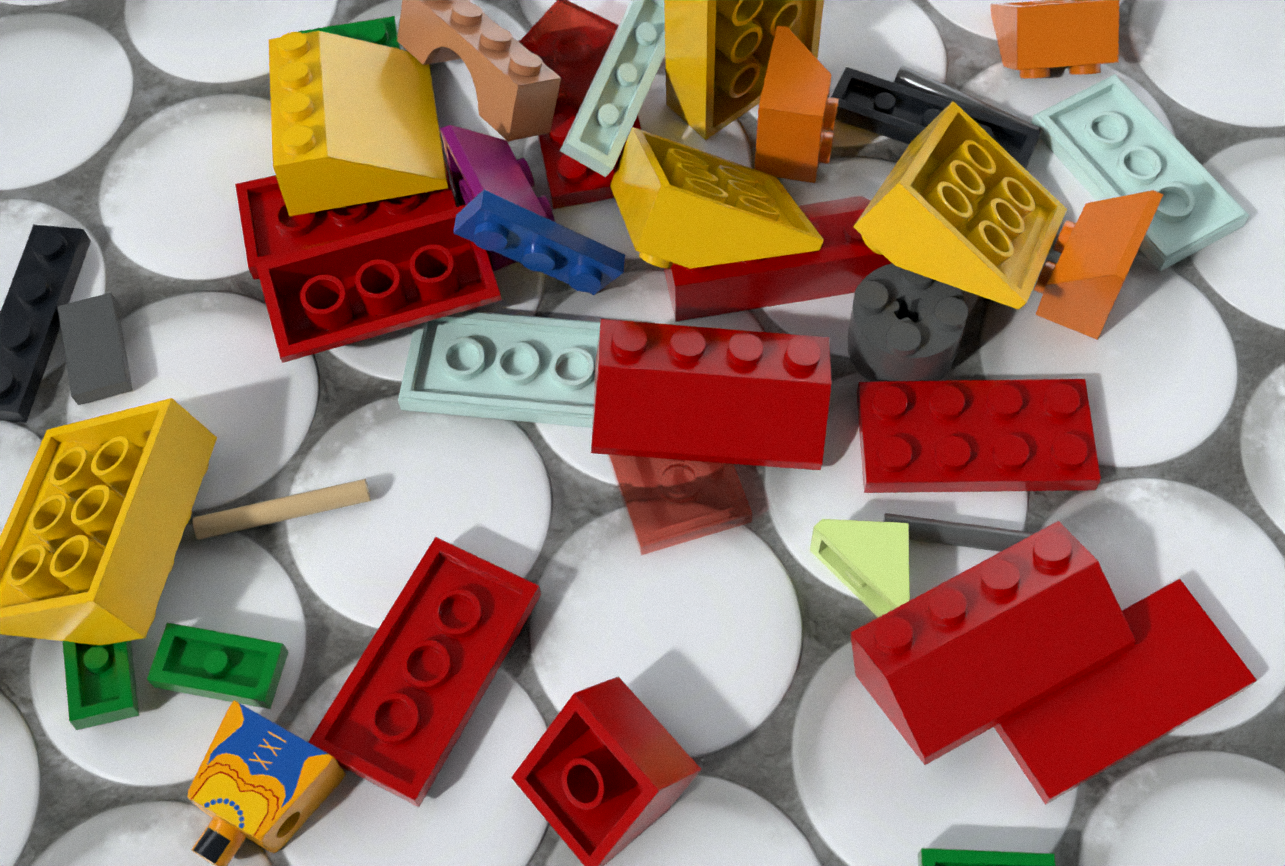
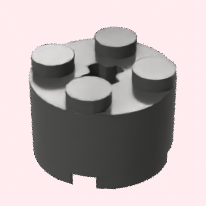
(905, 326)

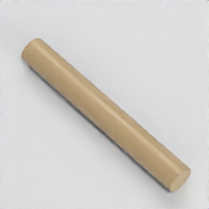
(281, 509)

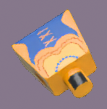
(257, 785)

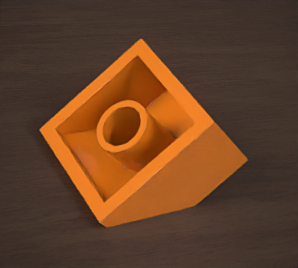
(1057, 34)
(794, 112)
(1094, 261)

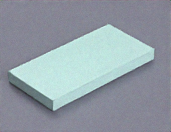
(1125, 150)
(503, 368)

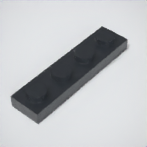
(906, 112)
(31, 314)

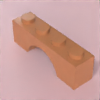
(510, 82)

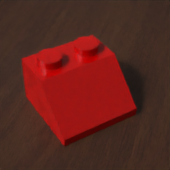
(604, 771)

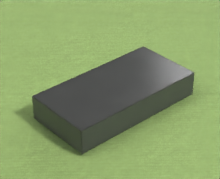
(94, 349)

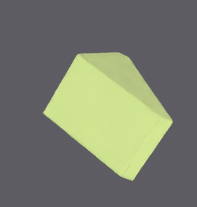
(867, 559)

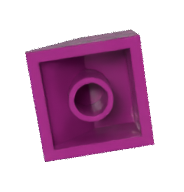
(489, 164)

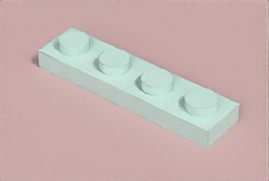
(618, 88)

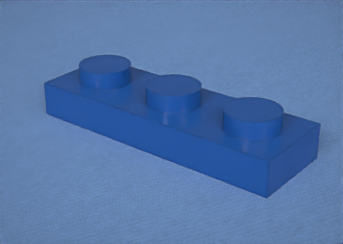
(538, 243)

